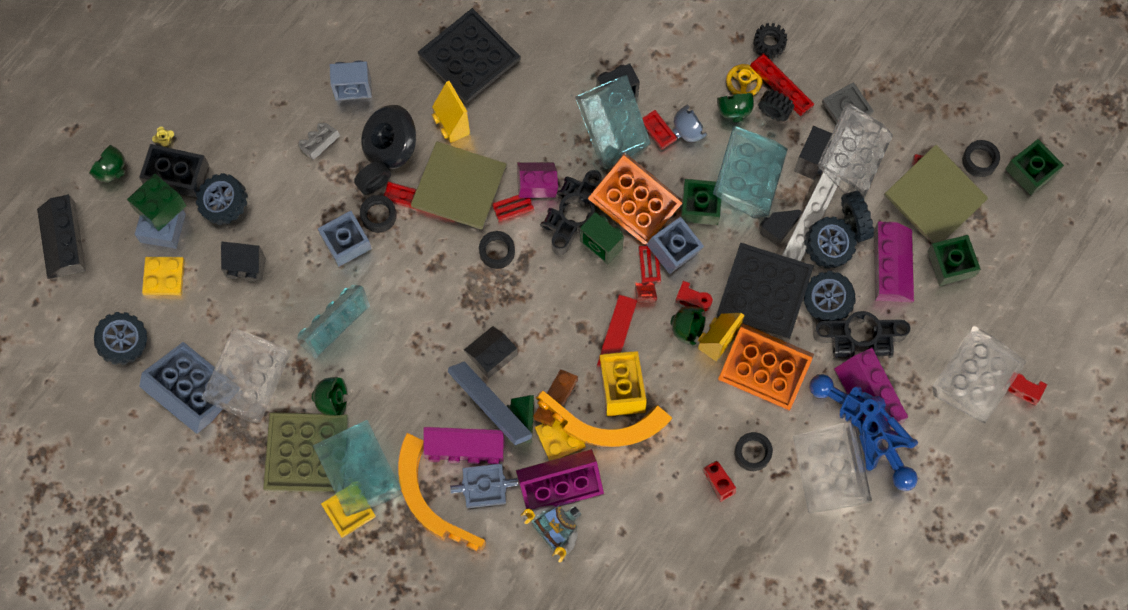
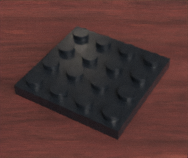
(469, 55)
(766, 289)

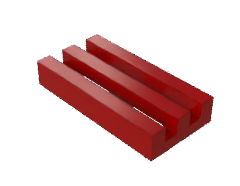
(496, 205)
(650, 279)

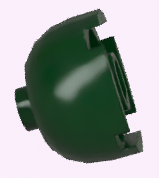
(736, 106)
(109, 165)
(688, 324)
(329, 396)

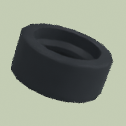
(986, 146)
(372, 177)
(376, 200)
(492, 236)
(755, 437)

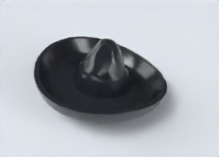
(389, 136)

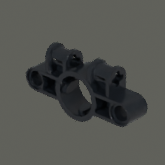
(571, 192)
(845, 346)

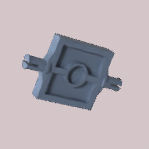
(484, 486)

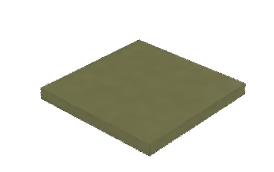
(459, 185)
(936, 196)
(290, 452)

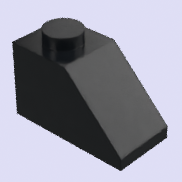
(779, 225)

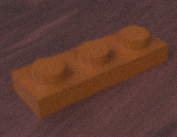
(559, 391)

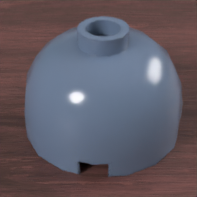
(688, 125)

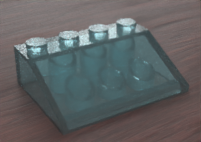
(613, 121)
(750, 172)
(334, 320)
(357, 469)

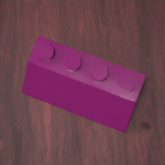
(893, 262)
(867, 372)
(464, 445)
(560, 481)

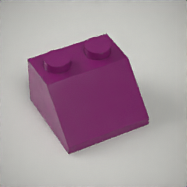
(537, 179)

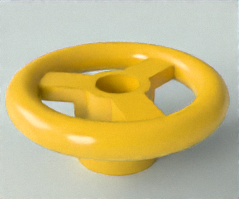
(746, 72)

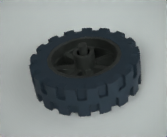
(857, 215)

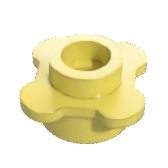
(163, 141)

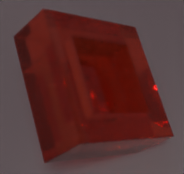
(646, 292)

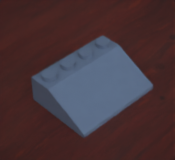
(179, 384)

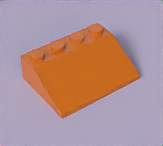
(635, 199)
(766, 366)

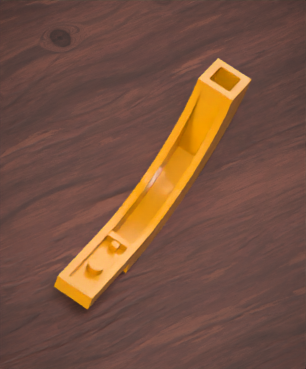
(641, 430)
(408, 477)

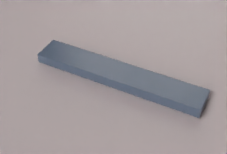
(490, 403)

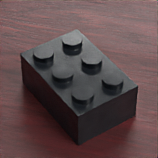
(177, 168)

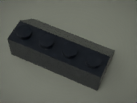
(61, 237)

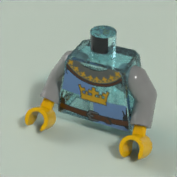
(555, 527)

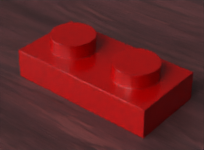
(658, 130)

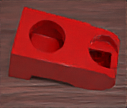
(690, 297)
(1027, 390)
(719, 481)

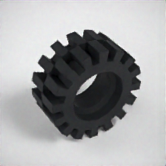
(773, 31)
(776, 105)

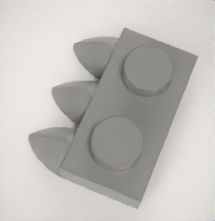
(318, 140)

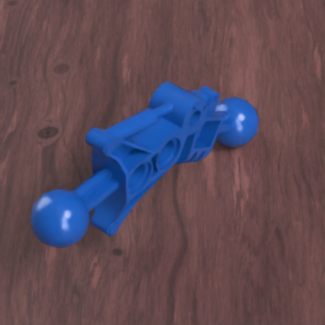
(854, 408)

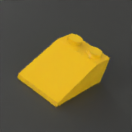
(450, 114)
(720, 335)
(622, 383)

